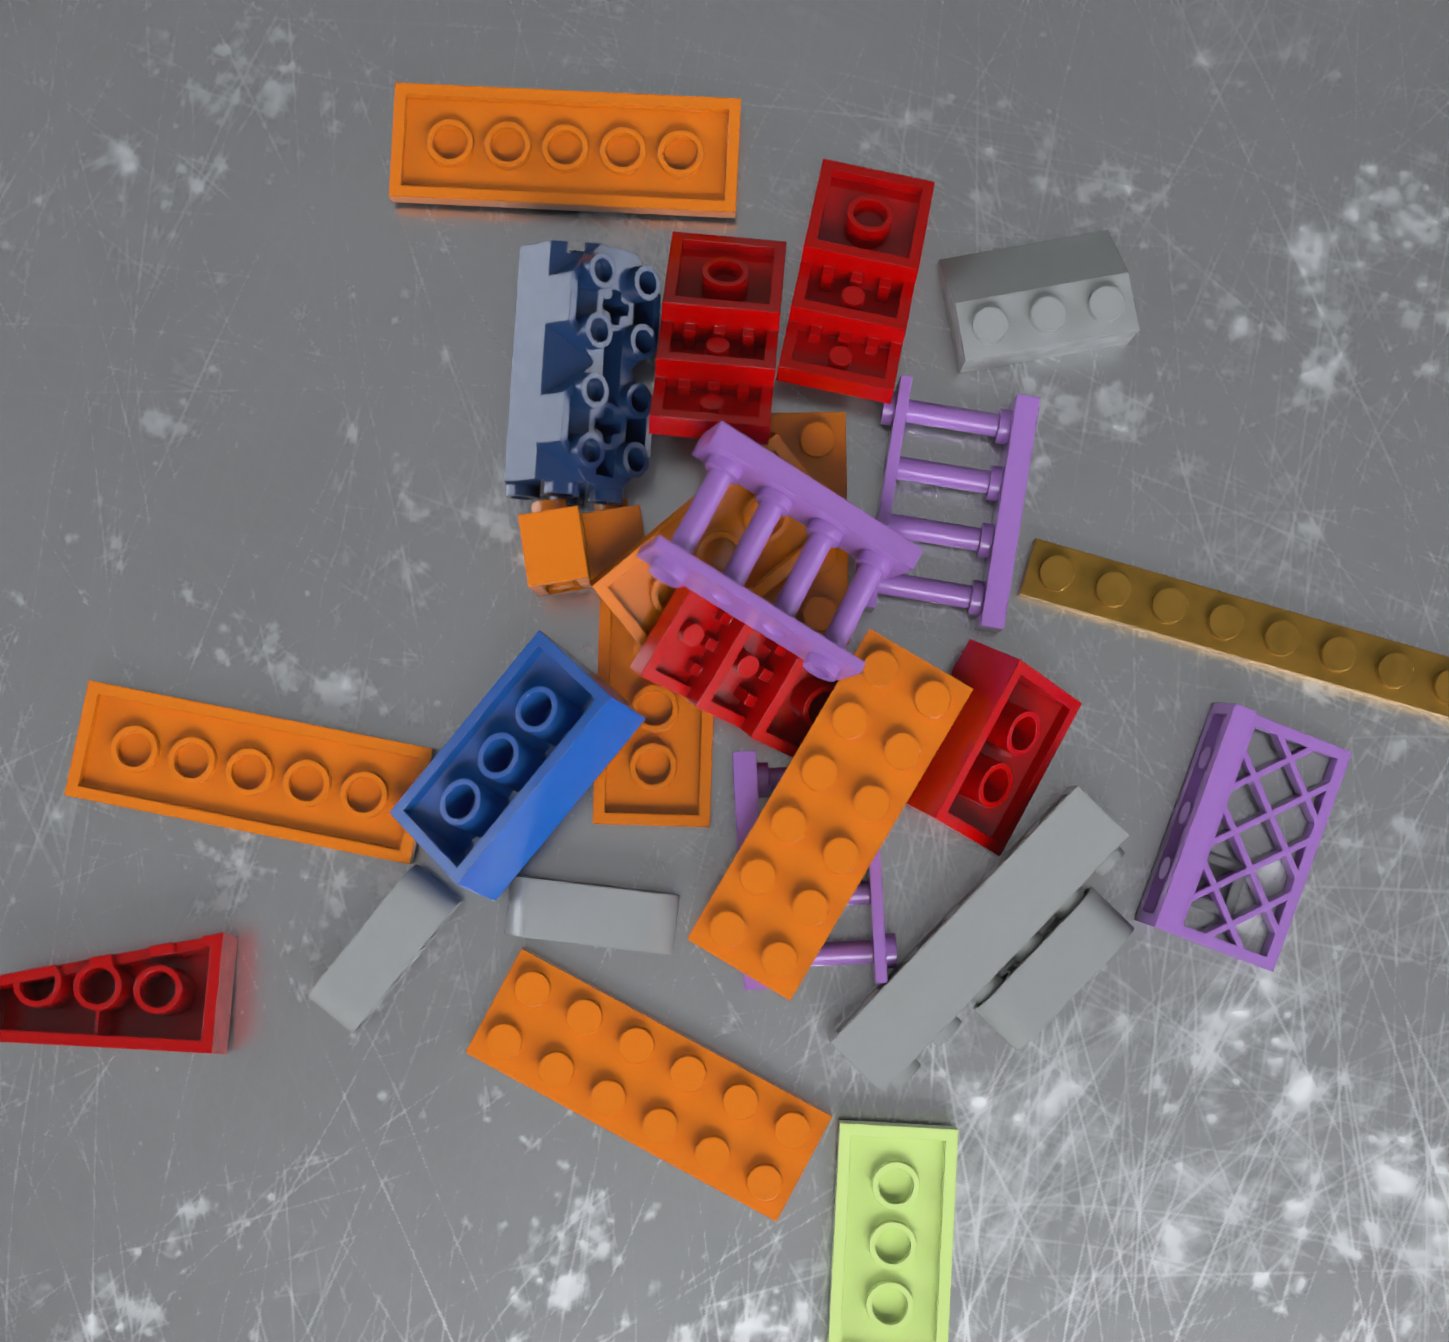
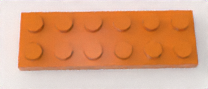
(565, 150)
(244, 771)
(829, 815)
(649, 1083)

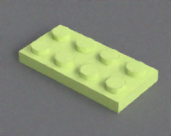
(892, 1232)

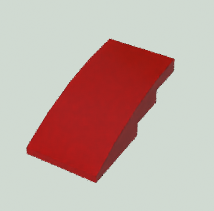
(856, 281)
(718, 336)
(732, 672)

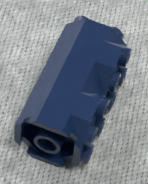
(573, 400)

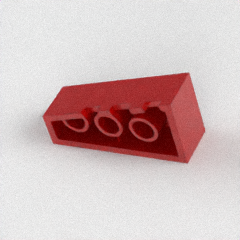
(134, 1000)

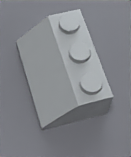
(1038, 301)

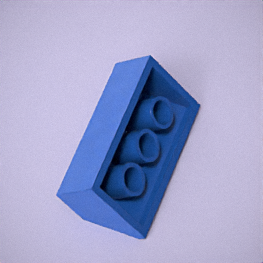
(516, 767)

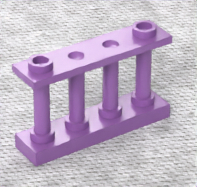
(1000, 484)
(829, 524)
(756, 781)

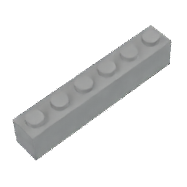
(978, 938)

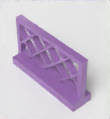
(1198, 817)

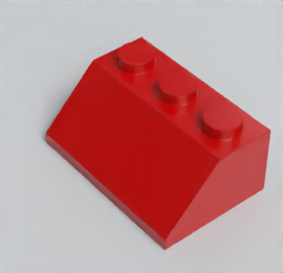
(994, 748)

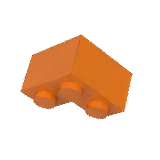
(573, 547)

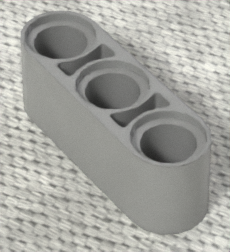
(592, 914)
(384, 948)
(1055, 970)

